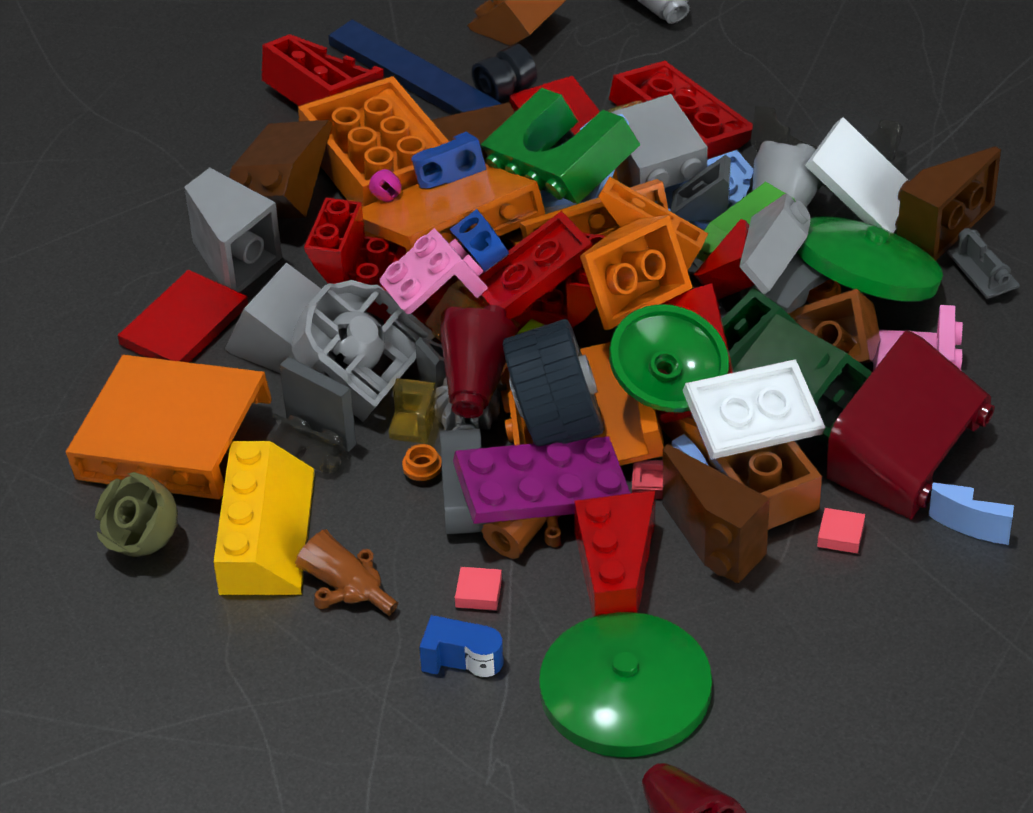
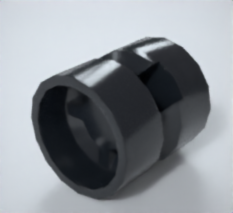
(505, 73)

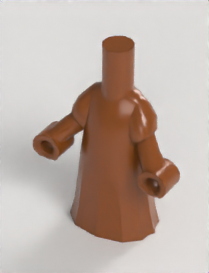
(513, 536)
(340, 569)

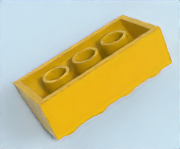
(262, 520)

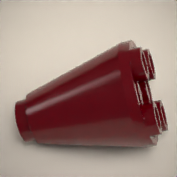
(474, 355)
(676, 791)

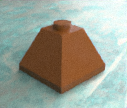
(843, 321)

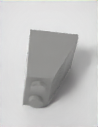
(668, 144)
(232, 228)
(269, 320)

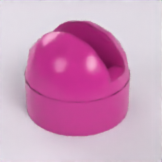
(379, 179)

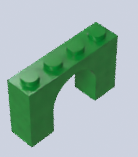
(570, 169)

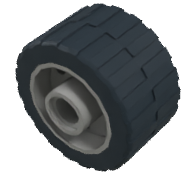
(553, 384)

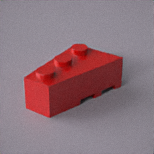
(307, 73)
(615, 548)

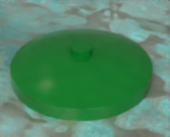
(870, 259)
(625, 684)

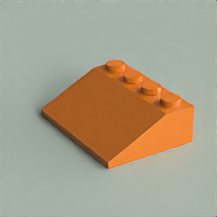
(371, 132)

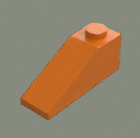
(628, 206)

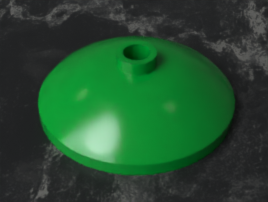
(669, 341)

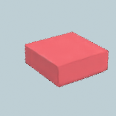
(648, 477)
(841, 530)
(478, 588)

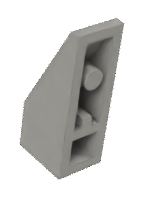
(774, 240)

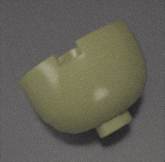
(136, 515)

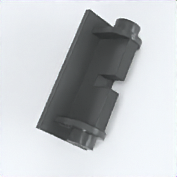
(982, 265)

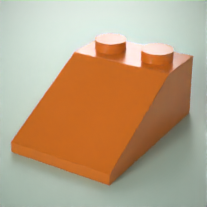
(635, 268)

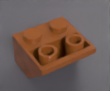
(511, 19)

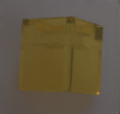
(413, 410)

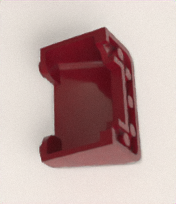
(904, 425)

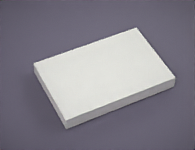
(858, 175)
(753, 409)

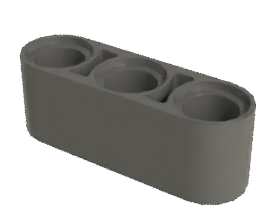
(456, 510)

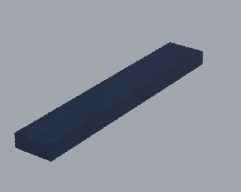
(408, 69)

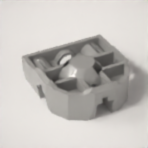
(344, 307)

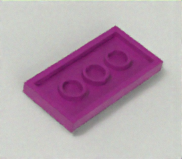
(535, 479)

